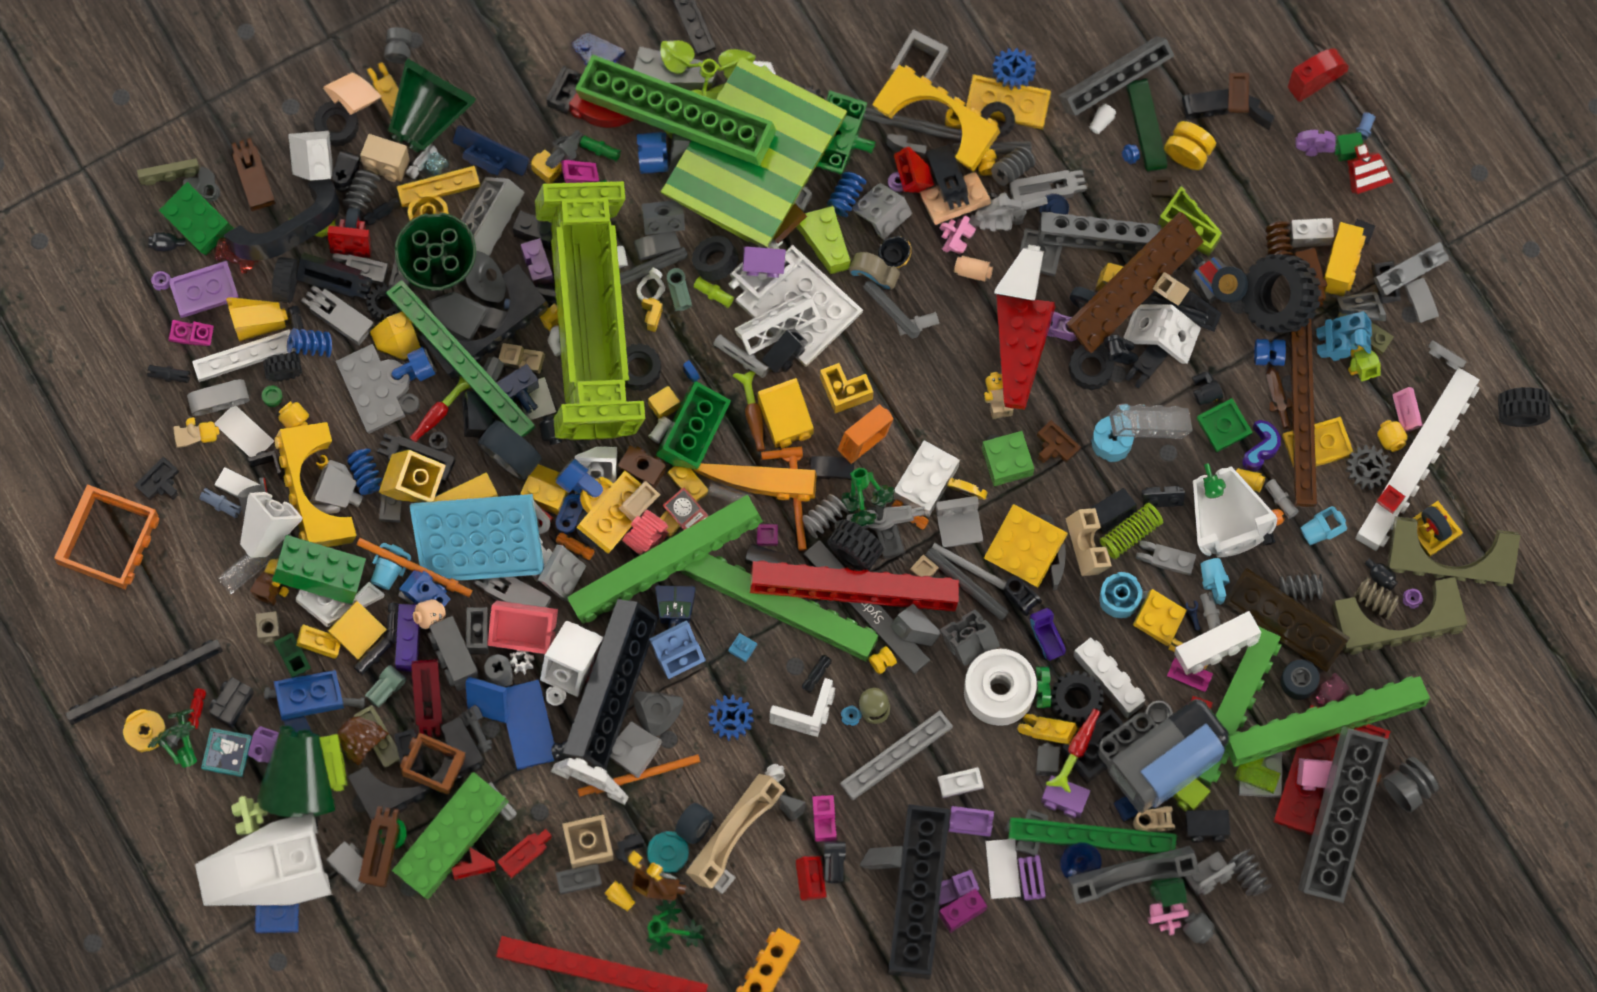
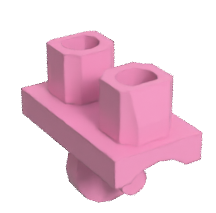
(953, 242)
(1157, 915)

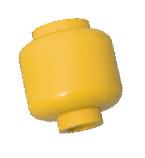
(293, 415)
(1392, 435)

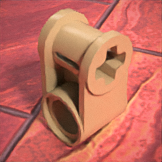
(1158, 819)

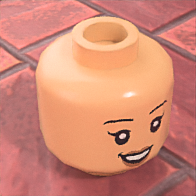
(428, 613)

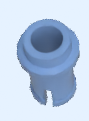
(1365, 125)

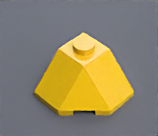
(395, 336)

